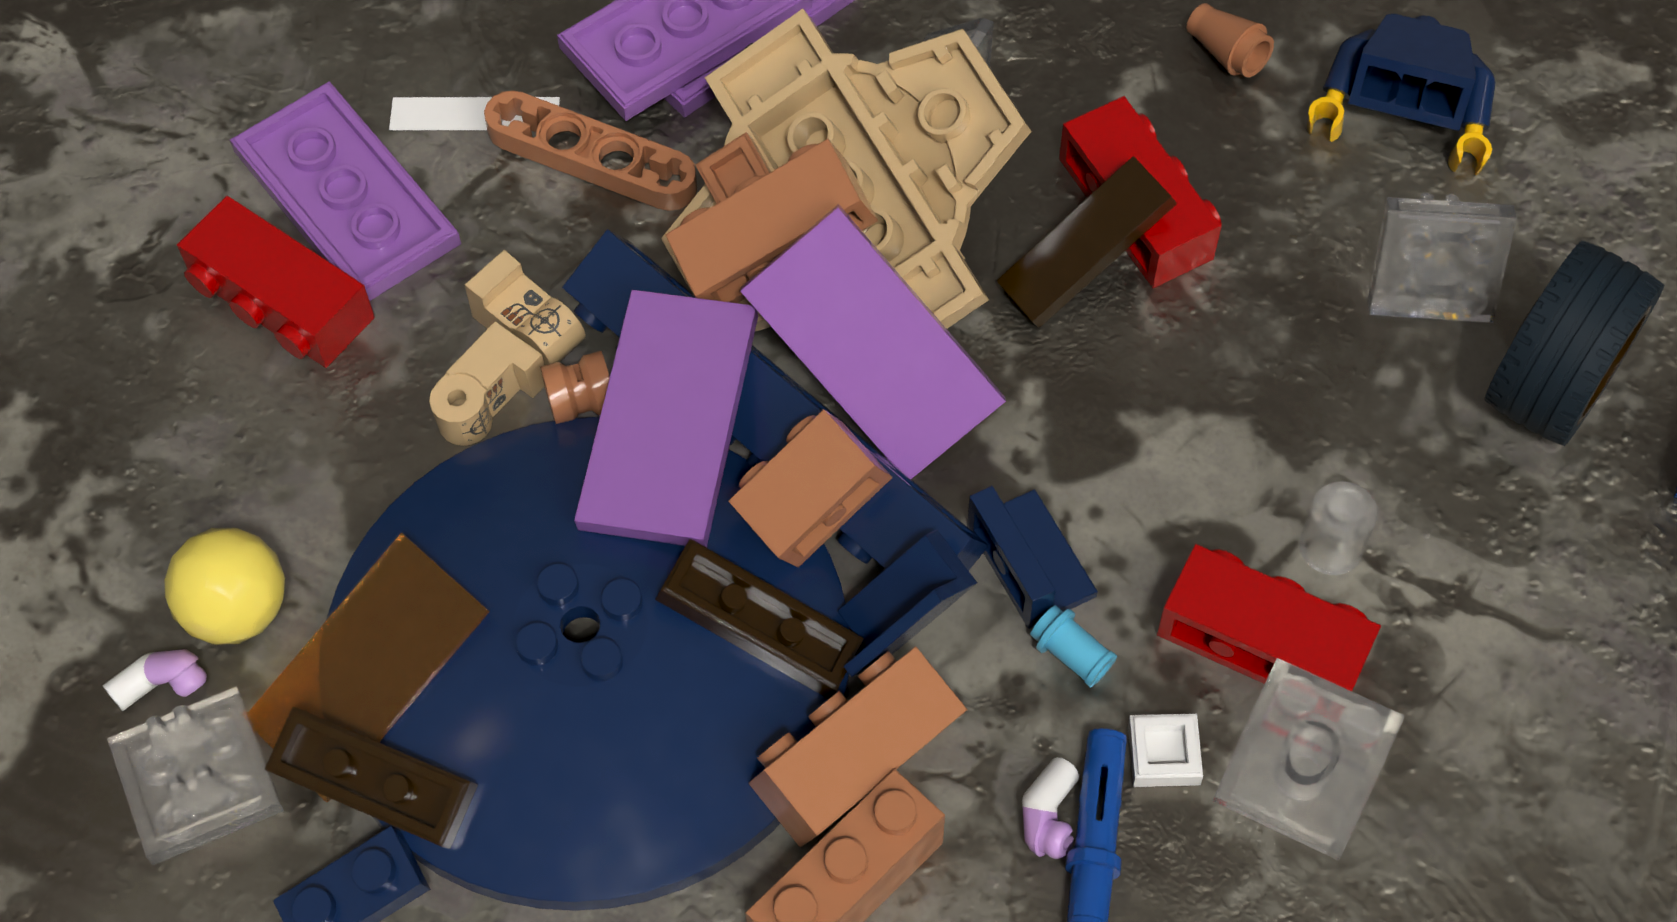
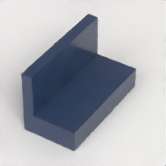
(1029, 554)
(905, 599)

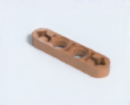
(585, 157)

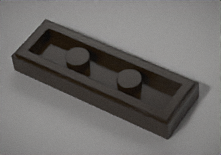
(1086, 242)
(759, 619)
(371, 777)

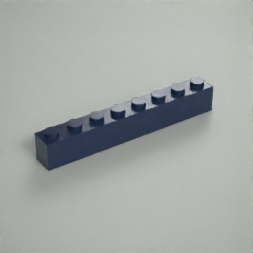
(770, 409)

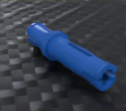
(1094, 856)

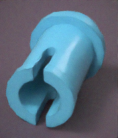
(1072, 645)

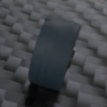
(1573, 342)

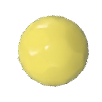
(224, 586)

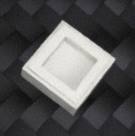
(1165, 750)

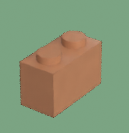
(809, 487)

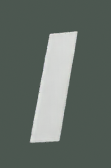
(444, 113)

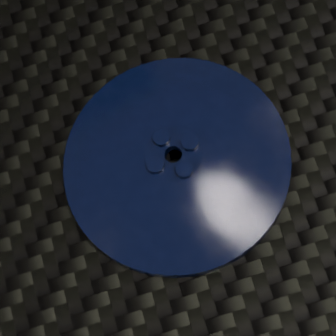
(602, 759)

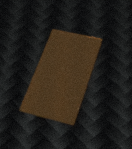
(375, 648)

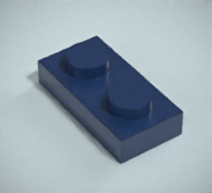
(358, 886)

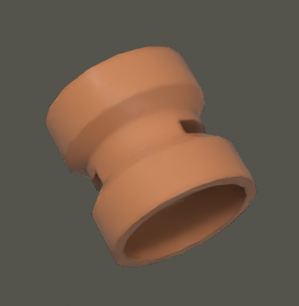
(576, 387)

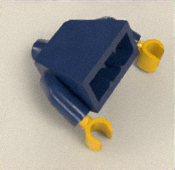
(1413, 73)

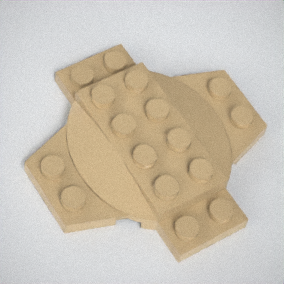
(914, 130)

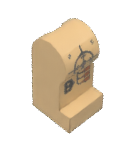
(515, 302)
(483, 384)

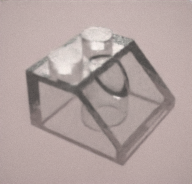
(1308, 758)

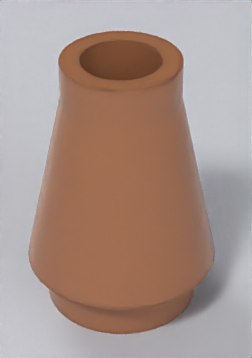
(1233, 40)

